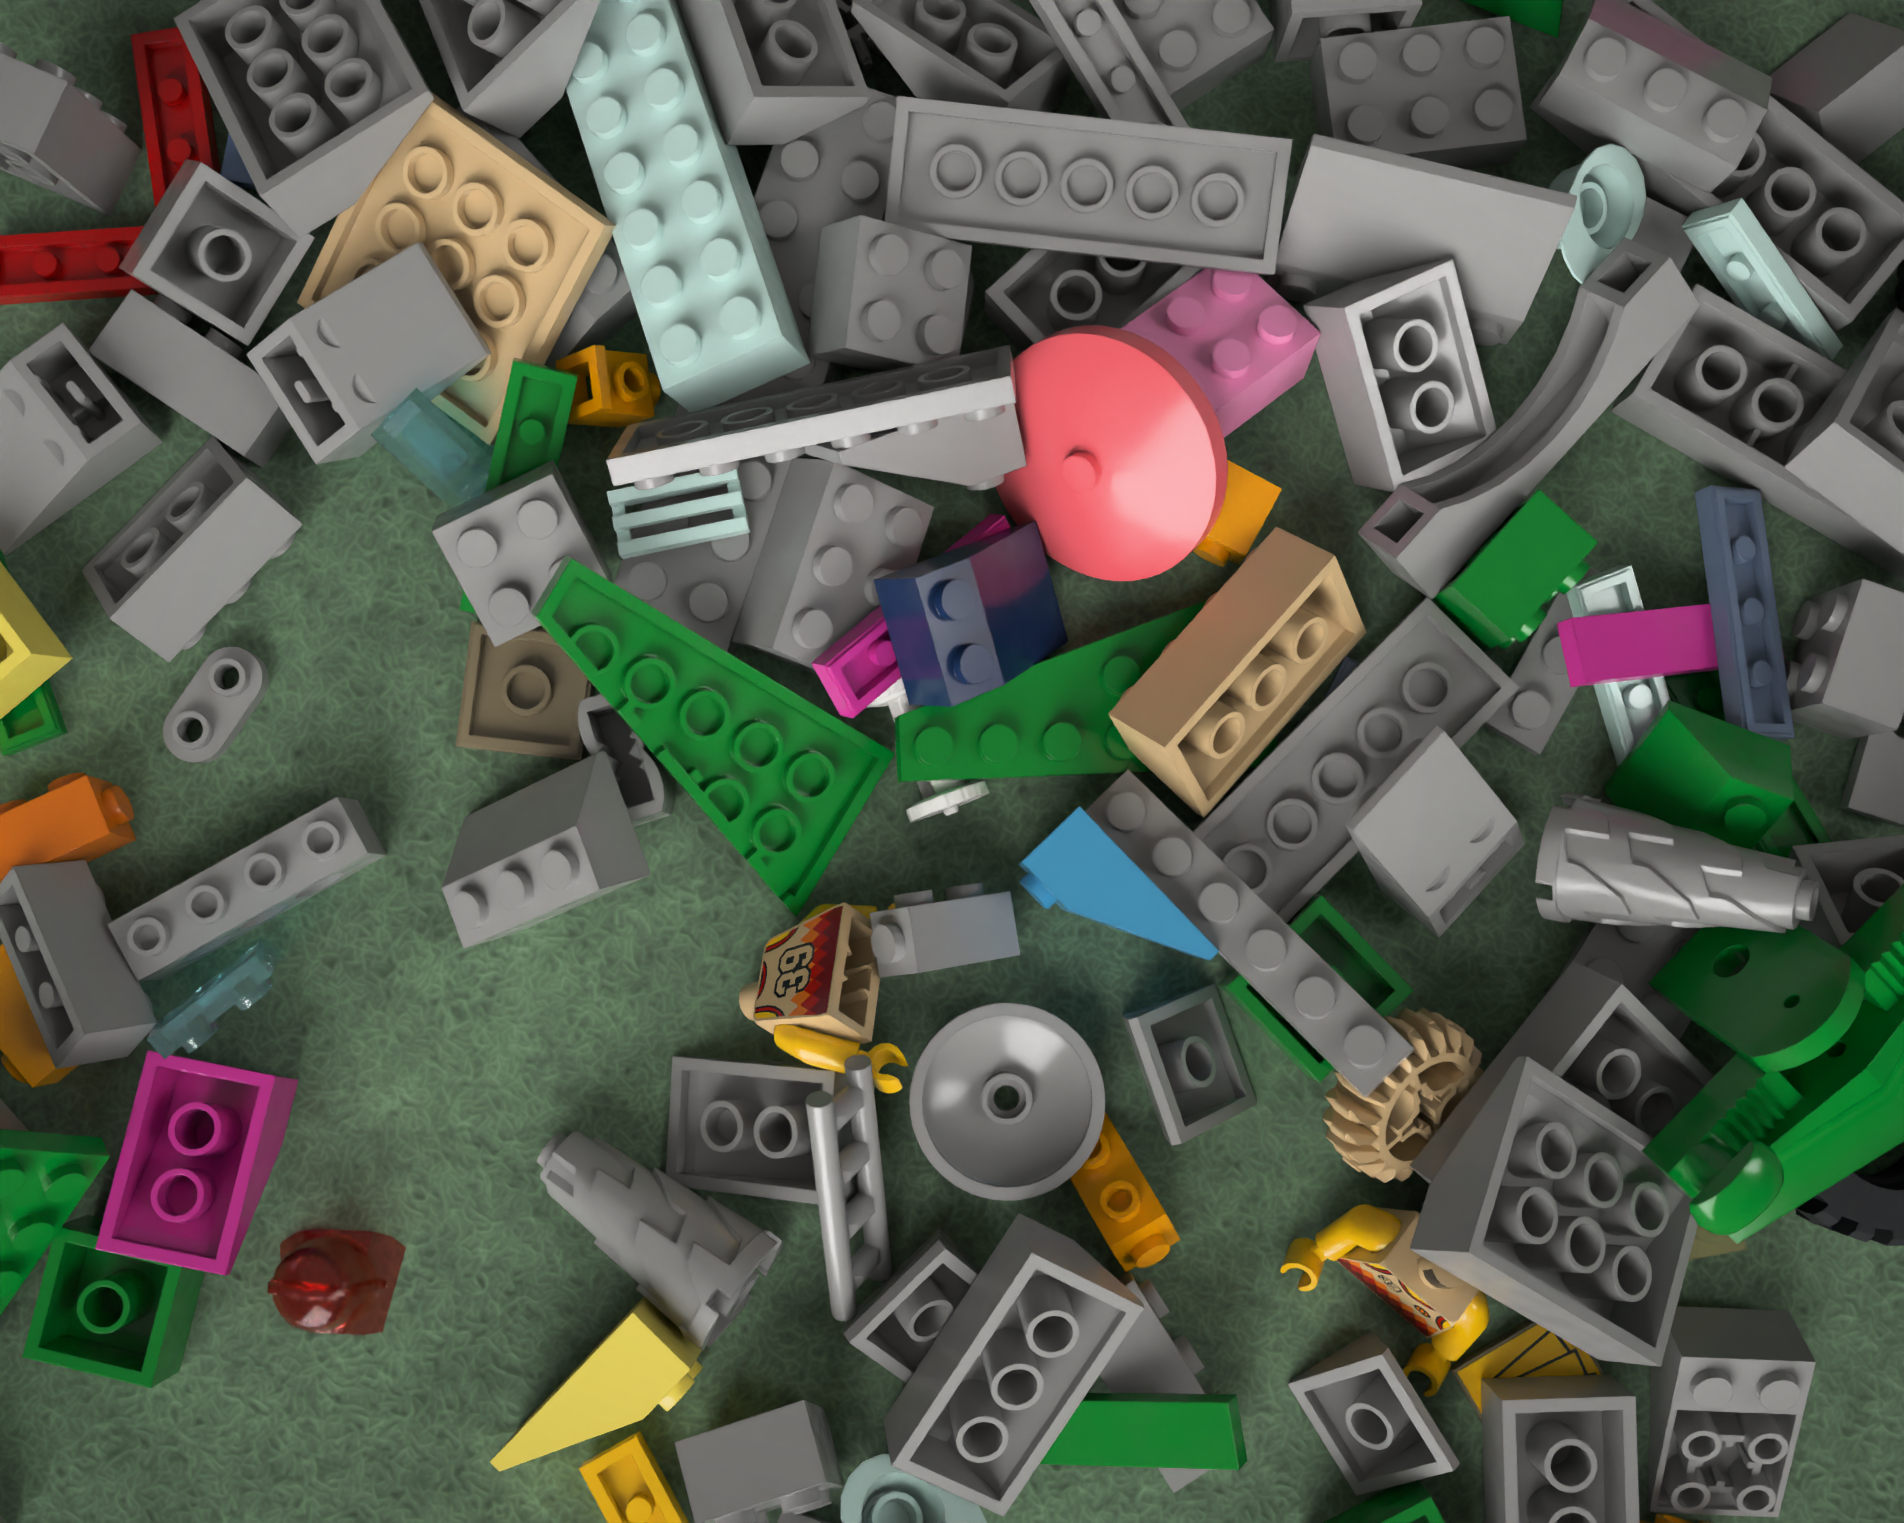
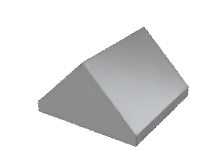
(1847, 85)
(1189, 1063)
(912, 1306)
(1372, 1418)

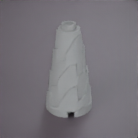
(1644, 872)
(682, 1249)

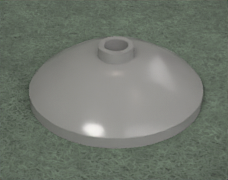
(1014, 1149)

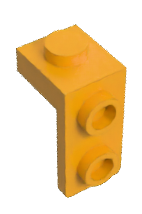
(1123, 1203)

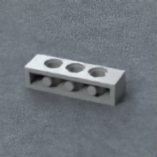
(247, 889)

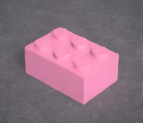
(1232, 339)

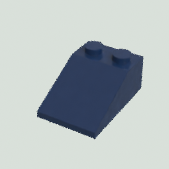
(972, 617)

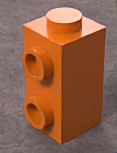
(69, 823)

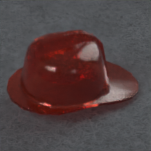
(336, 1280)

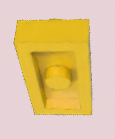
(631, 1484)

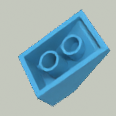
(1098, 881)

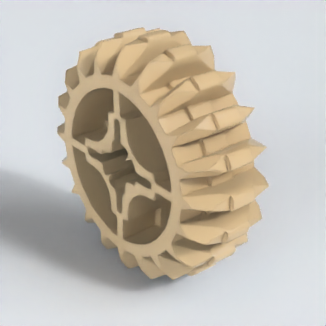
(1411, 1104)

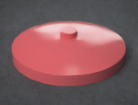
(1115, 453)

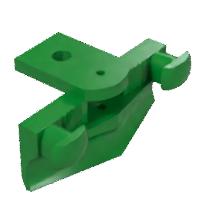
(1811, 1072)

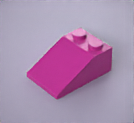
(194, 1162)

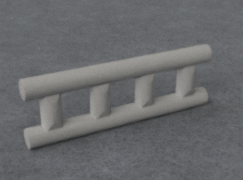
(834, 1170)

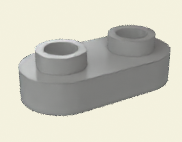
(217, 708)

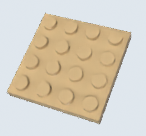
(499, 234)

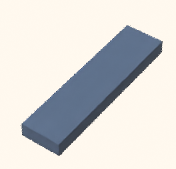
(1744, 611)

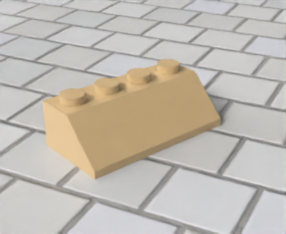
(1240, 669)

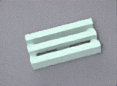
(681, 485)

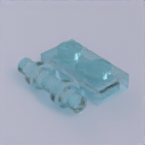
(238, 984)

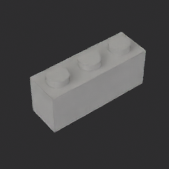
(193, 374)
(71, 964)
(1155, 1363)

